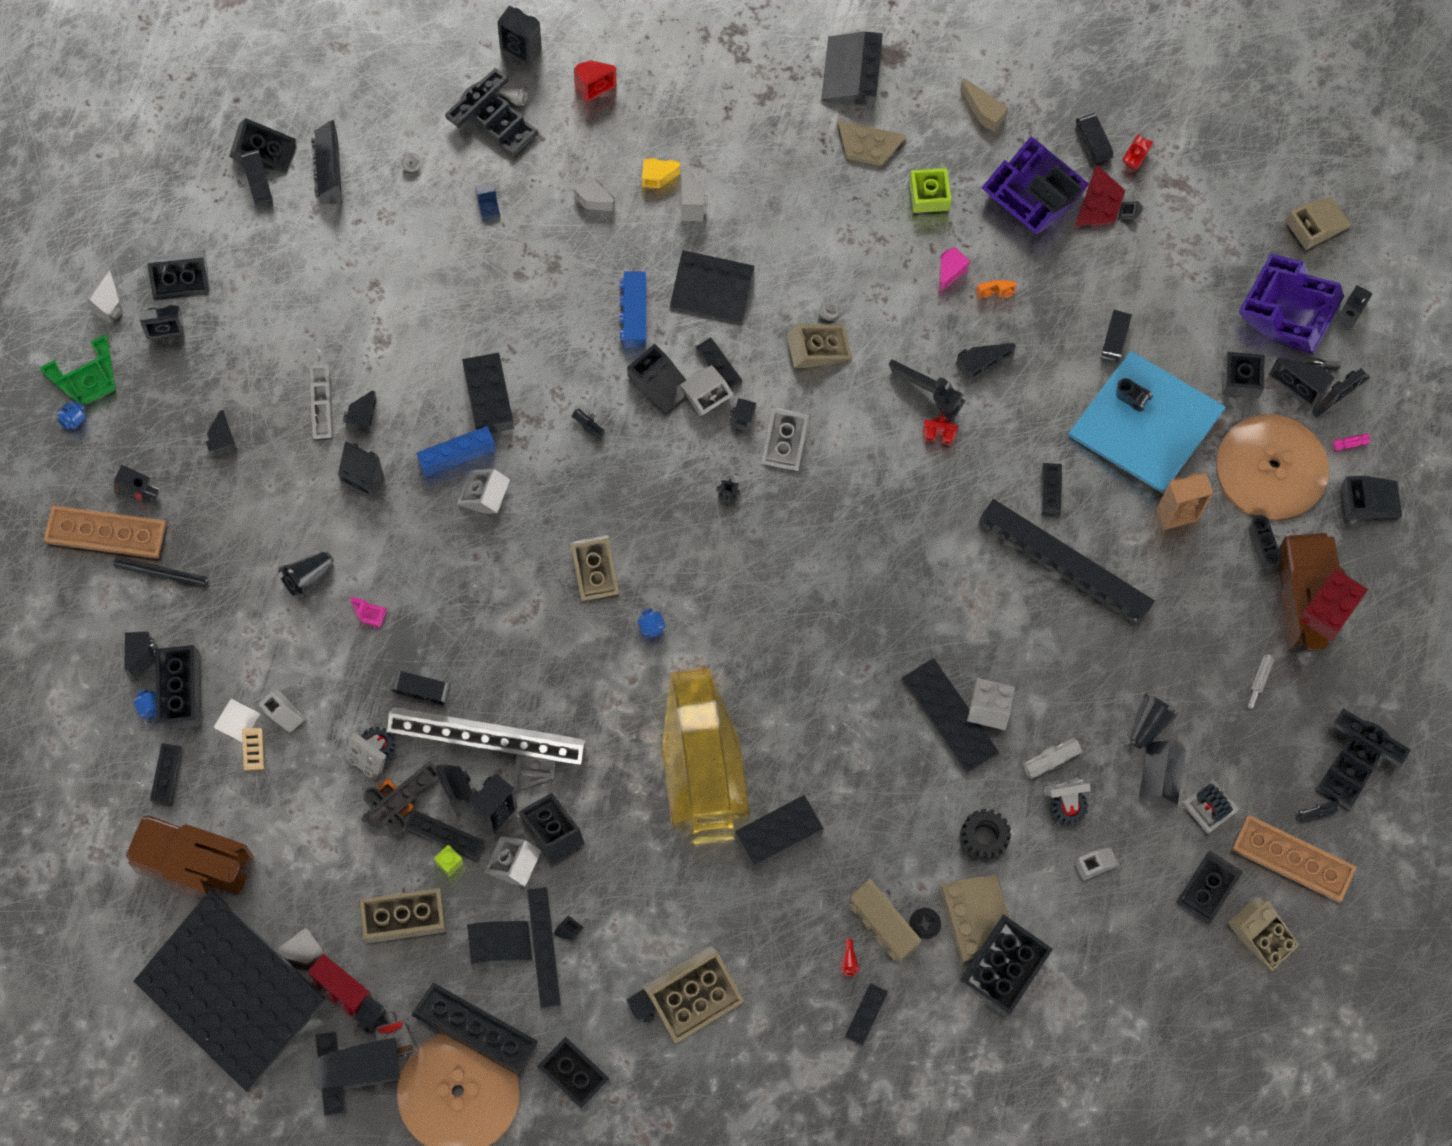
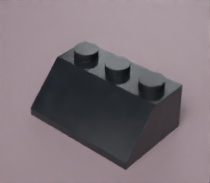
(178, 274)

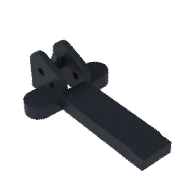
(946, 398)
(398, 799)

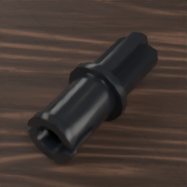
(588, 423)
(1318, 811)

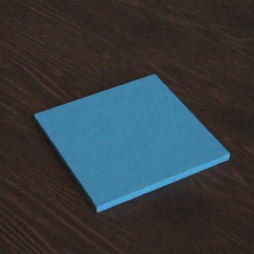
(1153, 441)

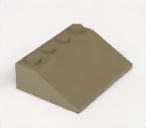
(972, 912)
(693, 994)

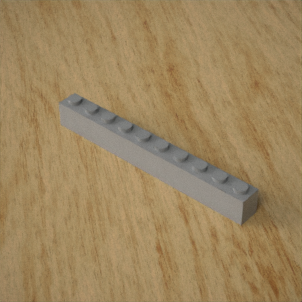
(486, 735)

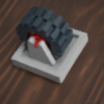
(371, 751)
(1068, 799)
(1210, 807)

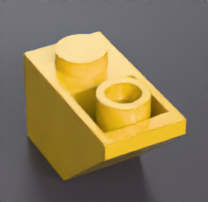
(659, 172)

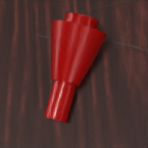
(849, 963)

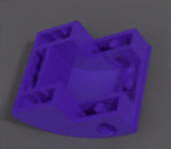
(1012, 179)
(1291, 304)

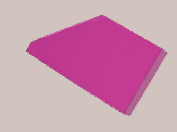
(369, 613)

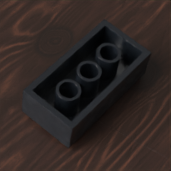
(488, 392)
(493, 804)
(778, 832)

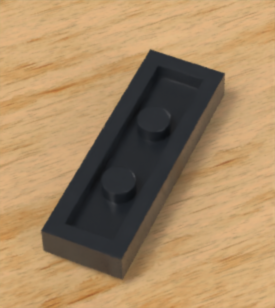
(713, 356)
(165, 773)
(866, 1014)

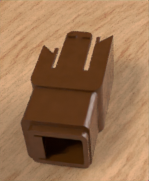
(1304, 569)
(187, 857)

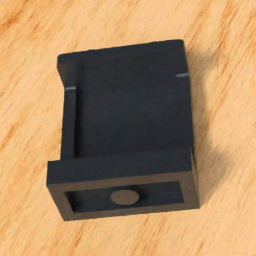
(1054, 189)

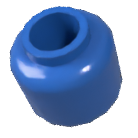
(71, 415)
(651, 623)
(146, 704)

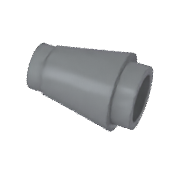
(514, 95)

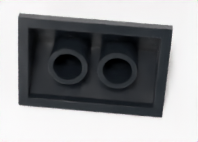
(1162, 772)

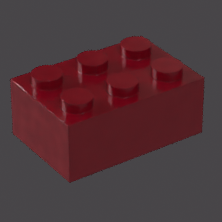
(1333, 604)
(338, 985)

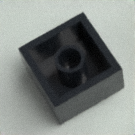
(1243, 374)

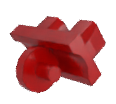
(1137, 152)
(940, 427)

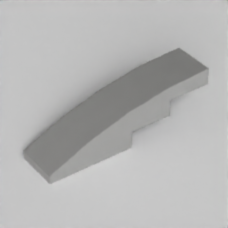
(320, 401)

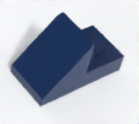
(487, 201)

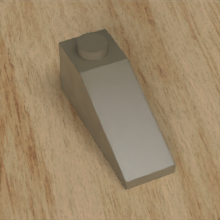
(985, 107)

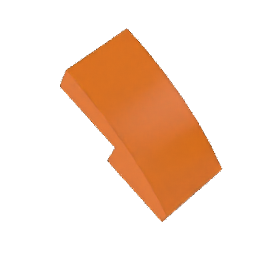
(1002, 288)

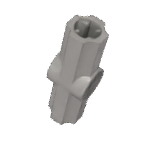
(1052, 758)

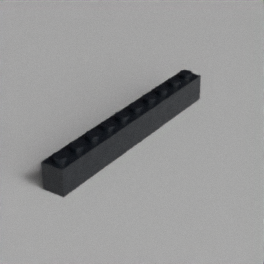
(1066, 561)

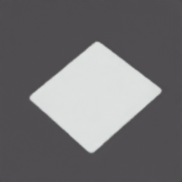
(235, 718)

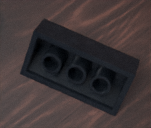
(327, 164)
(178, 687)

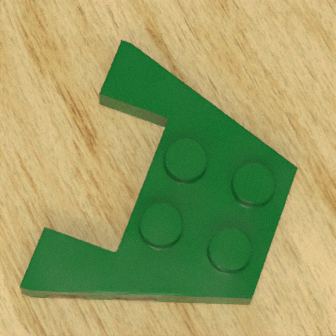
(88, 381)

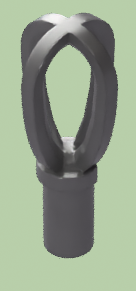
(1325, 363)

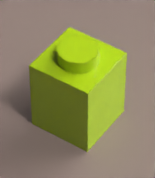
(448, 861)

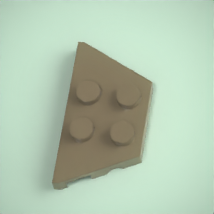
(868, 143)

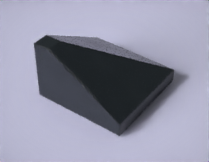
(1130, 210)
(568, 928)

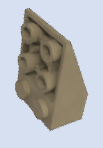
(1317, 222)
(1264, 932)

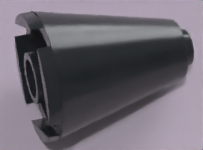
(305, 573)
(1150, 721)

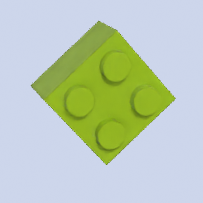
(930, 190)

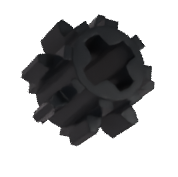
(729, 485)

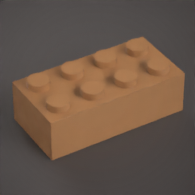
(1184, 500)

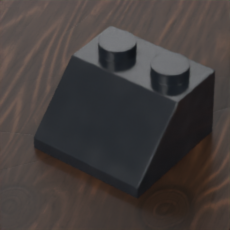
(162, 321)
(138, 653)

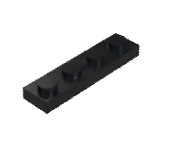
(445, 834)

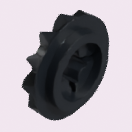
(930, 916)

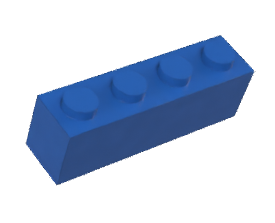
(634, 312)
(455, 451)

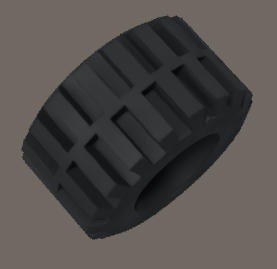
(989, 820)

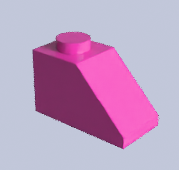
(952, 266)

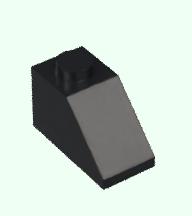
(361, 413)
(220, 436)
(370, 1015)

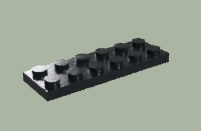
(949, 716)
(475, 1028)

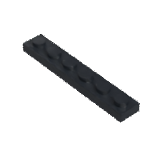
(544, 948)

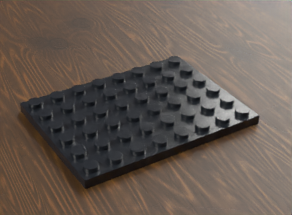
(230, 990)

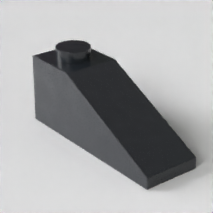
(979, 359)

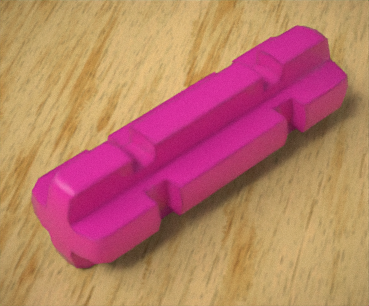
(1351, 441)

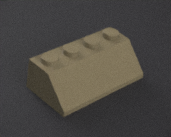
(884, 921)

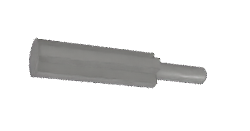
(1261, 678)

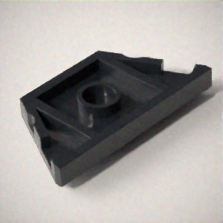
(1341, 390)

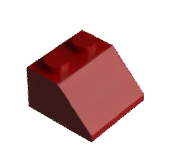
(594, 78)

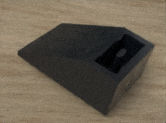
(657, 378)
(360, 469)
(1370, 498)

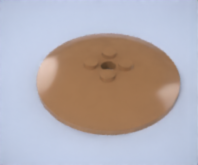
(1266, 490)
(446, 1120)

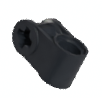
(1135, 397)

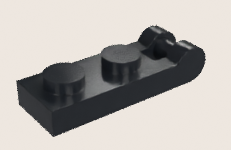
(1051, 488)

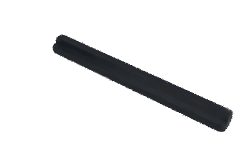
(160, 571)

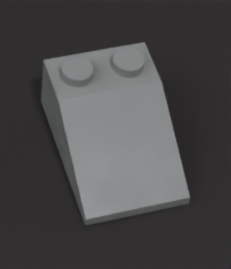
(785, 438)

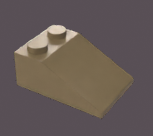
(818, 345)
(594, 568)

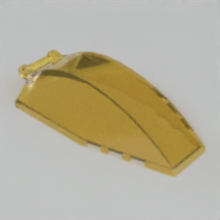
(701, 754)

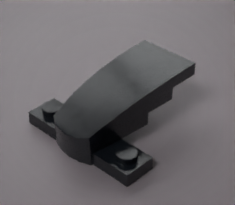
(493, 114)
(1358, 758)
(351, 1068)

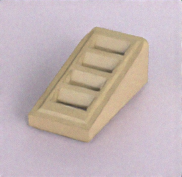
(251, 732)

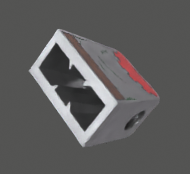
(401, 1031)

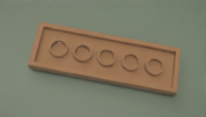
(105, 532)
(1294, 858)

